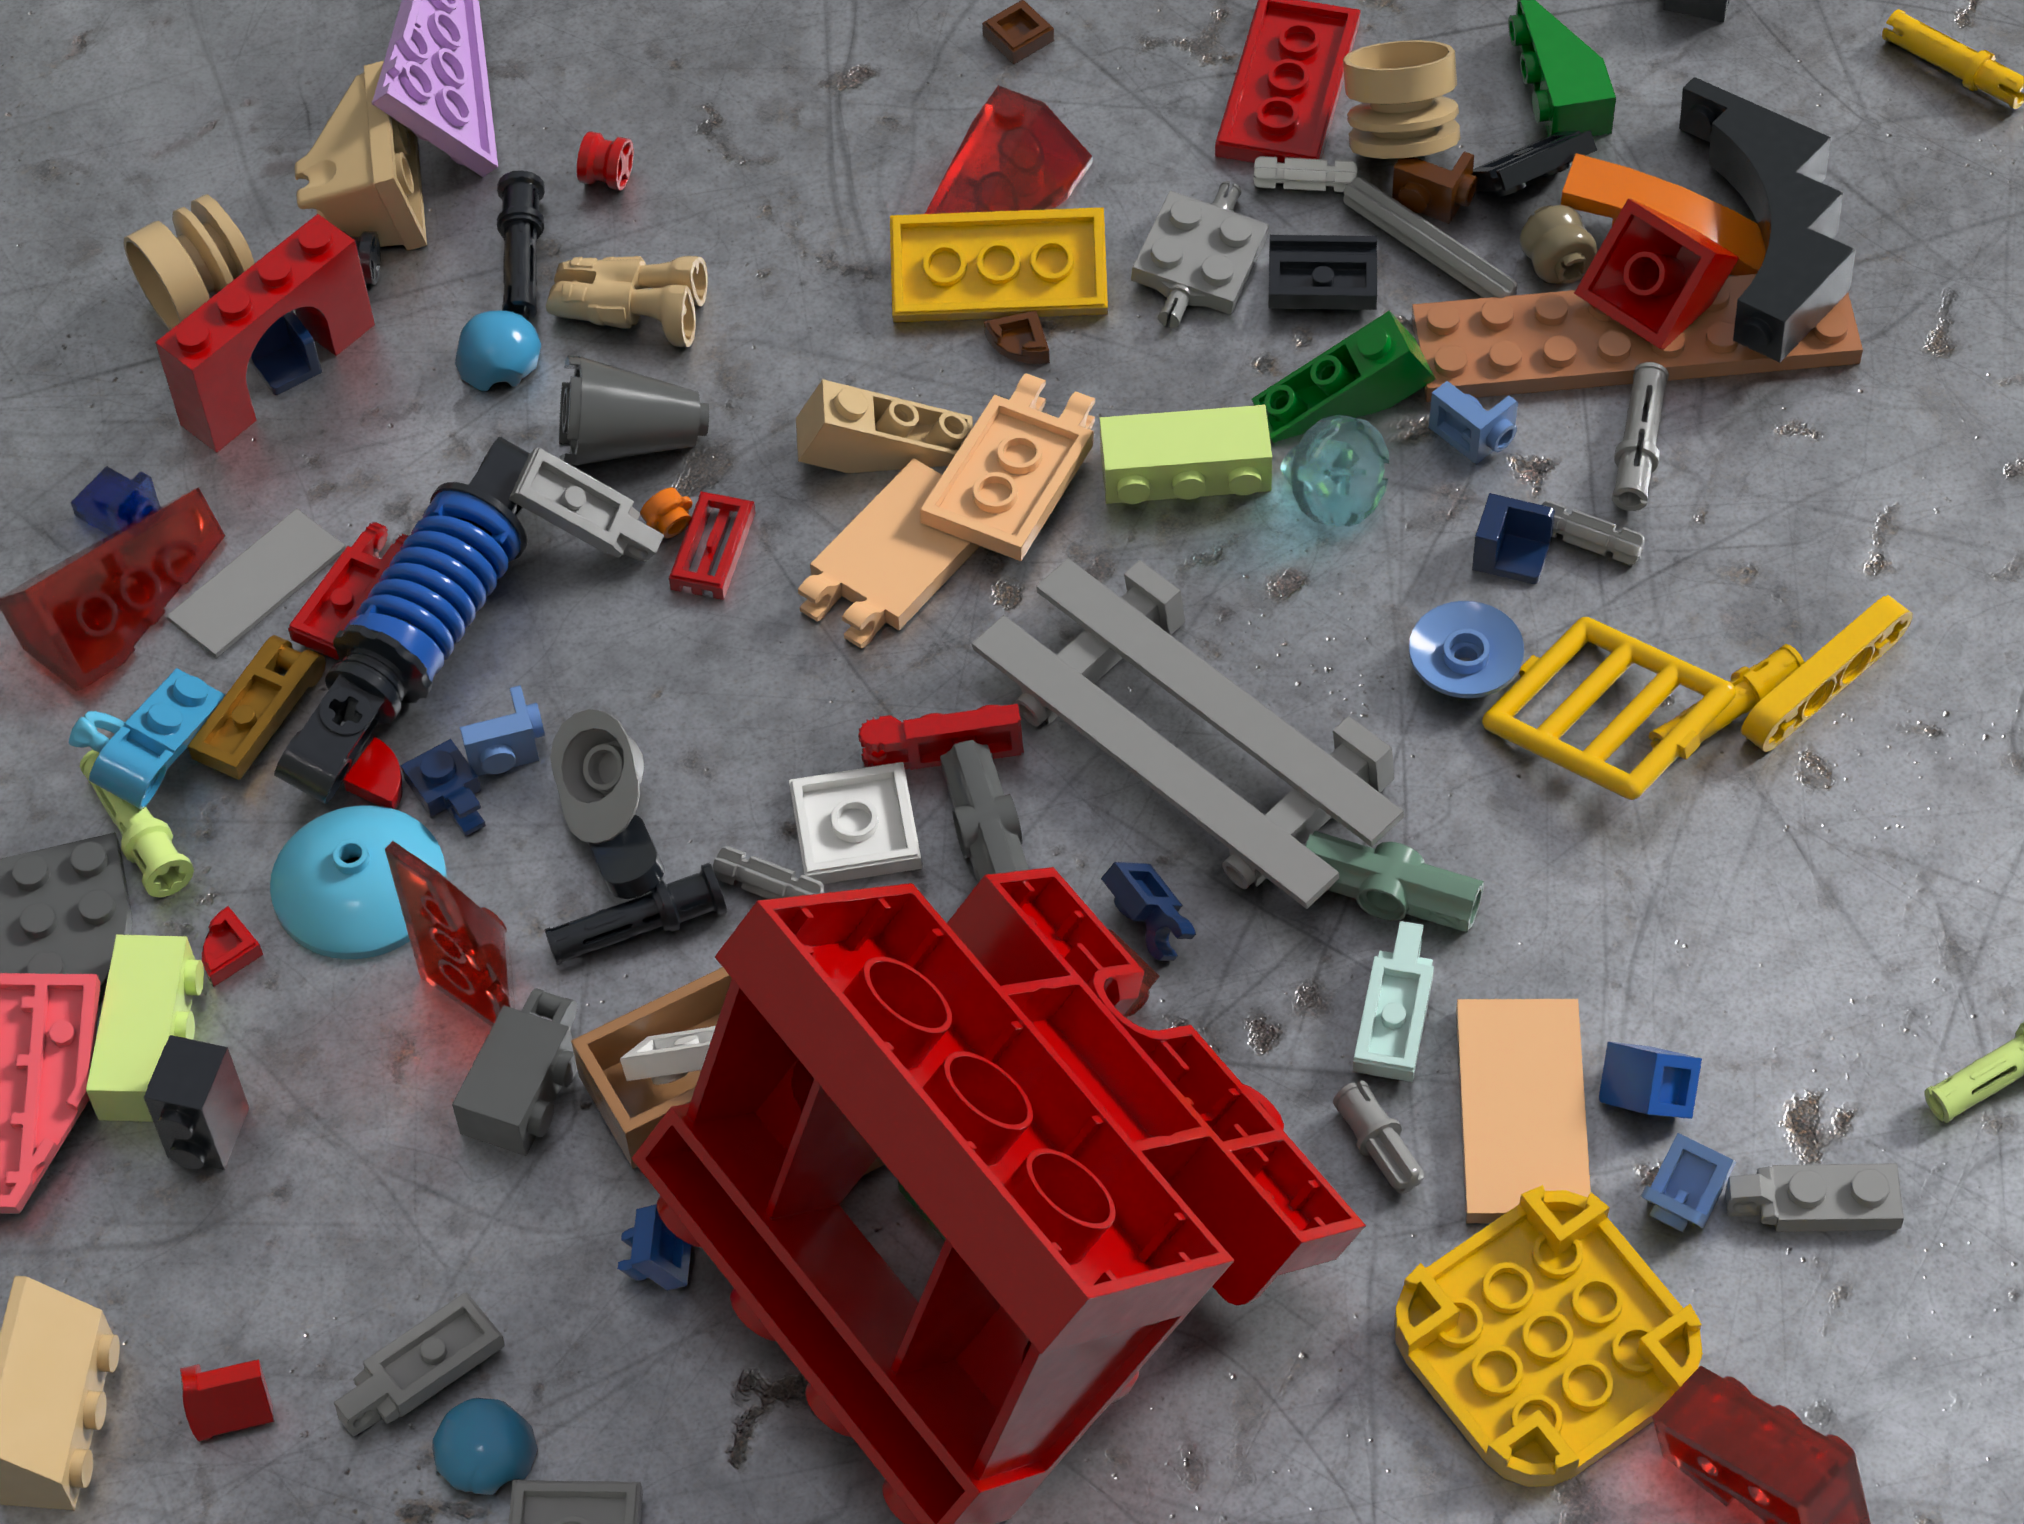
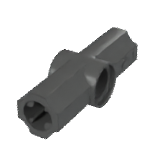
(982, 814)

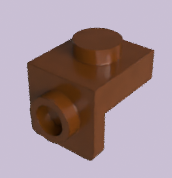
(1434, 189)

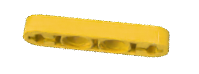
(1826, 673)

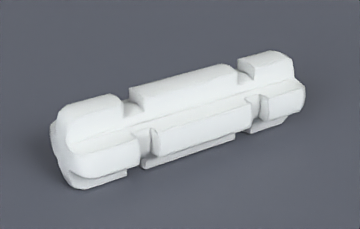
(1303, 174)

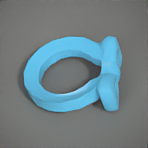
(85, 732)

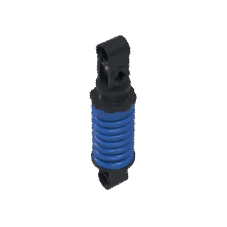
(411, 619)

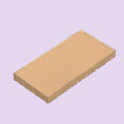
(1520, 1101)

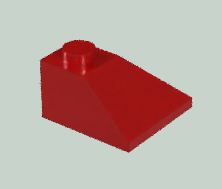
(1655, 274)

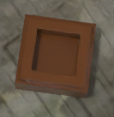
(1018, 31)

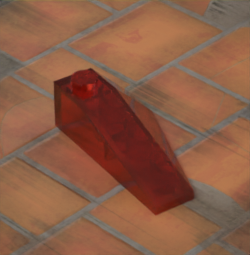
(1012, 160)
(101, 601)
(452, 938)

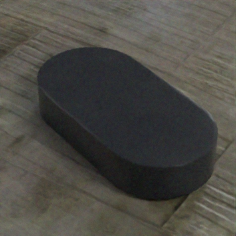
(629, 861)

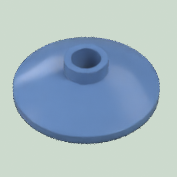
(1469, 632)

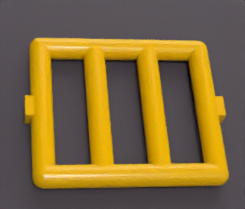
(1591, 761)

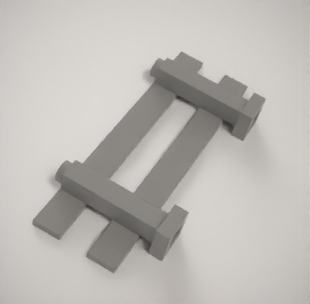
(1140, 631)

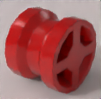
(605, 160)

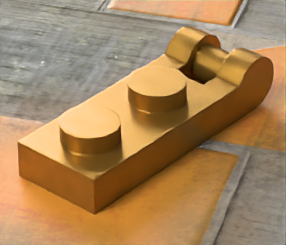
(255, 706)

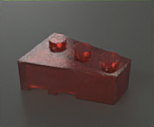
(1759, 1454)

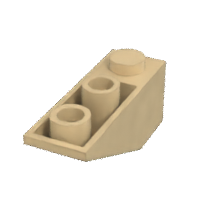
(875, 432)

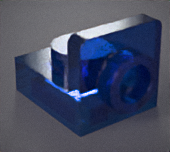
(115, 500)

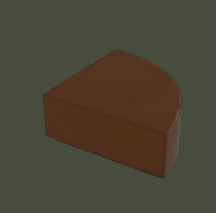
(1018, 338)

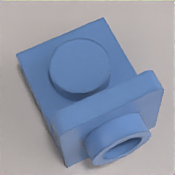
(1468, 426)

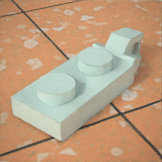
(1395, 1008)

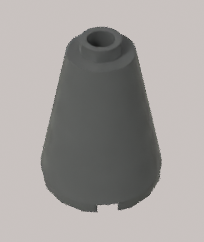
(624, 414)

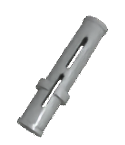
(1633, 481)

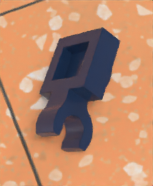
(446, 781)
(1146, 897)

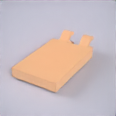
(1011, 470)
(885, 560)

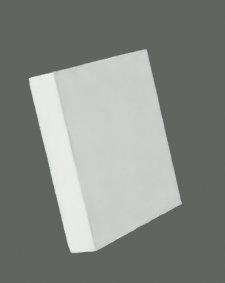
(855, 823)

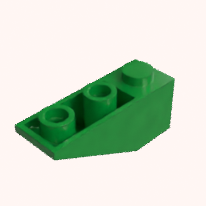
(1566, 74)
(1351, 379)

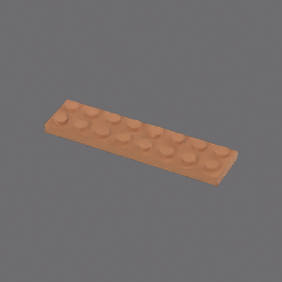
(1568, 344)

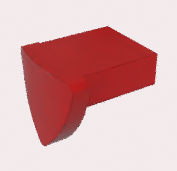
(225, 1399)

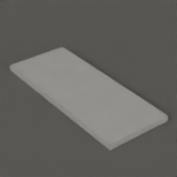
(256, 583)

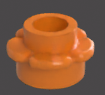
(667, 512)

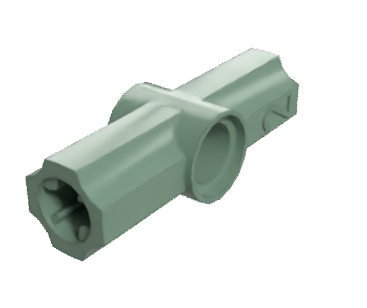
(1398, 882)

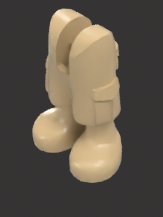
(617, 293)

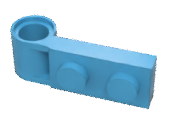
(154, 737)

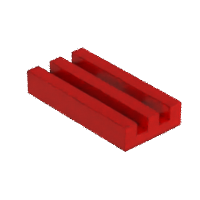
(702, 579)

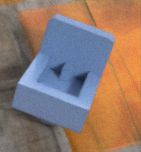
(504, 741)
(1688, 1184)

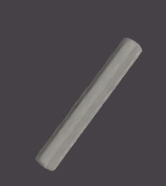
(1427, 240)

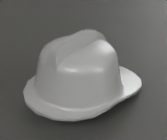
(596, 775)

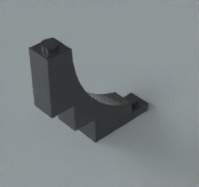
(1779, 175)

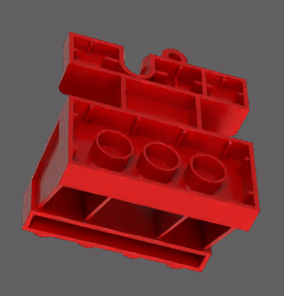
(1053, 1143)

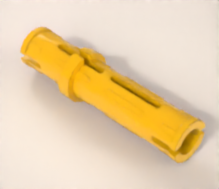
(1975, 68)
(1750, 686)

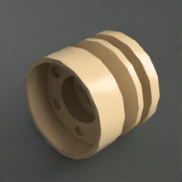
(1401, 99)
(187, 268)

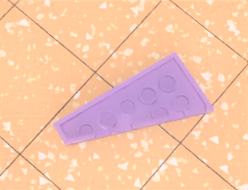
(439, 80)

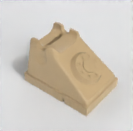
(365, 170)

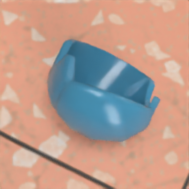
(497, 349)
(483, 1446)

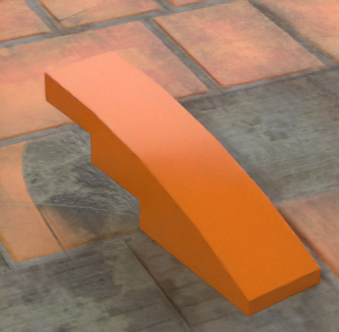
(1605, 187)

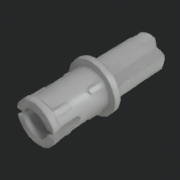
(1378, 1136)

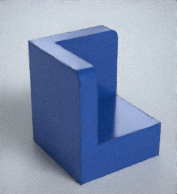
(1650, 1080)

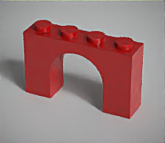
(211, 348)

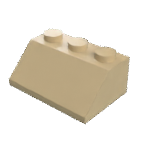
(50, 1394)

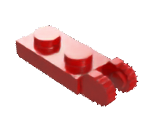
(343, 590)
(925, 739)

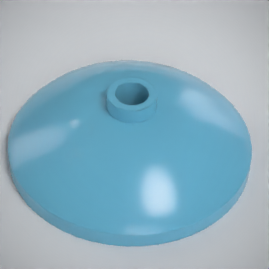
(341, 905)

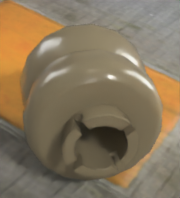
(1558, 244)

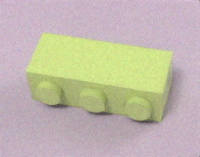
(1185, 454)
(142, 1006)

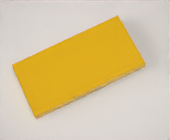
(998, 264)

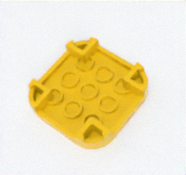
(1546, 1337)

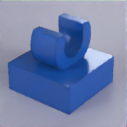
(655, 1251)

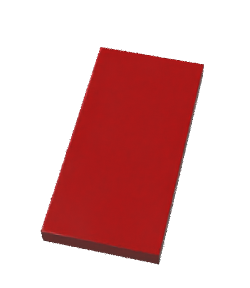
(1287, 81)

